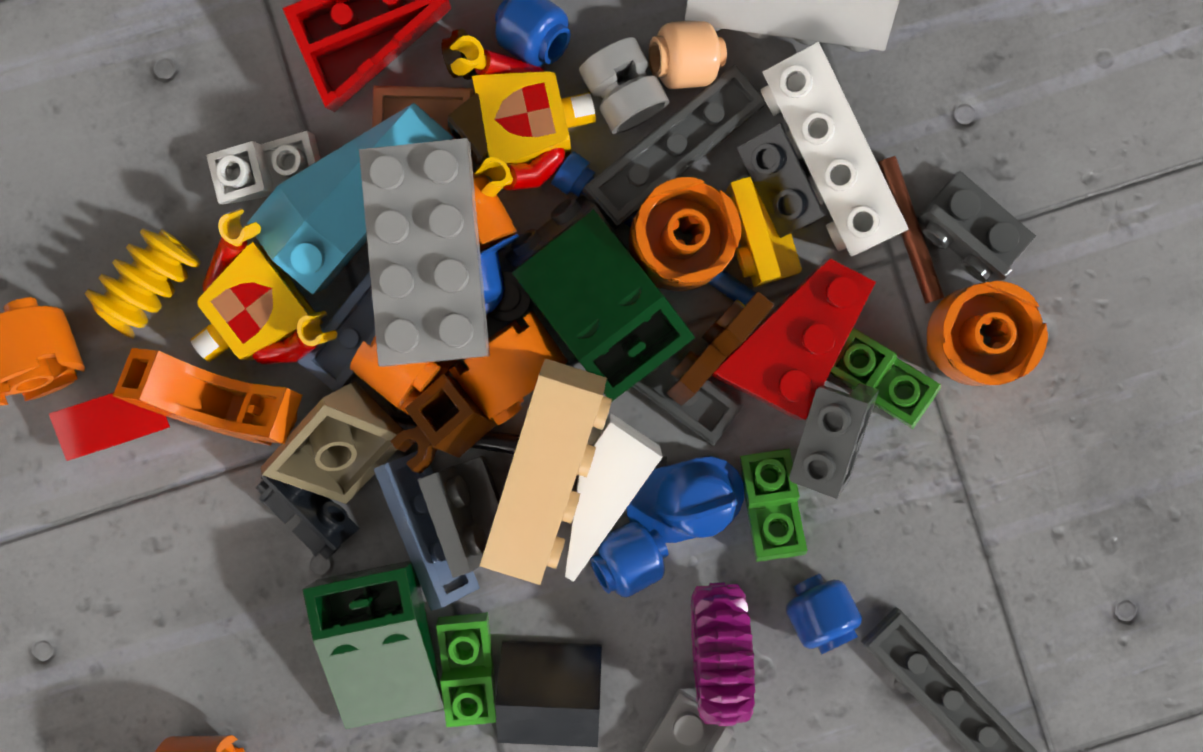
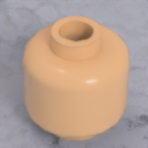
(687, 54)

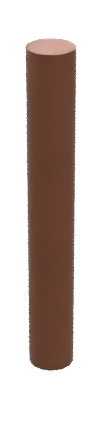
(912, 238)

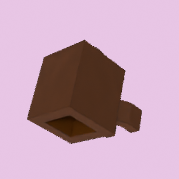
(444, 421)

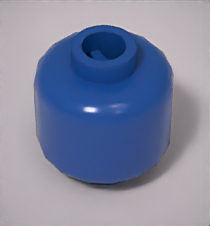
(532, 30)
(629, 559)
(823, 613)

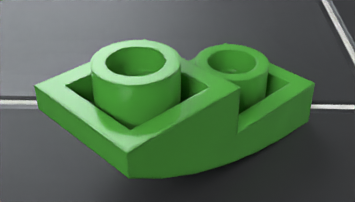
(902, 389)
(772, 505)
(467, 669)

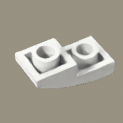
(257, 169)

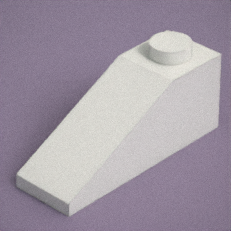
(616, 474)

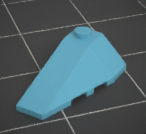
(318, 215)

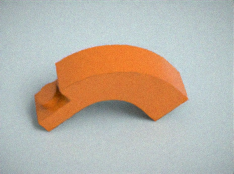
(207, 399)

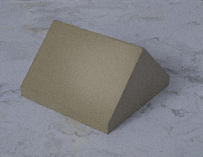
(336, 445)

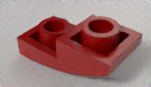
(102, 424)

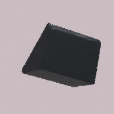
(549, 693)

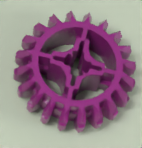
(722, 654)

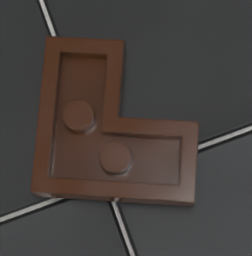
(722, 338)

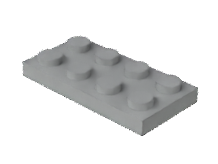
(424, 252)

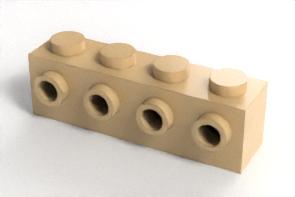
(544, 471)

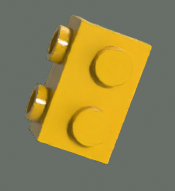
(762, 251)

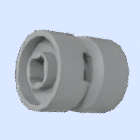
(635, 99)

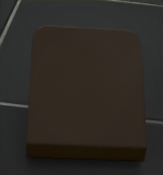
(468, 123)

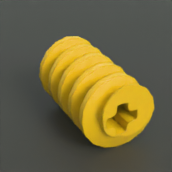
(141, 281)

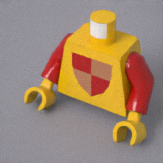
(521, 117)
(254, 303)

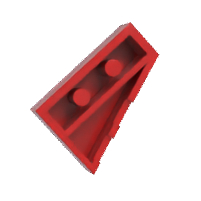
(356, 39)
(799, 340)

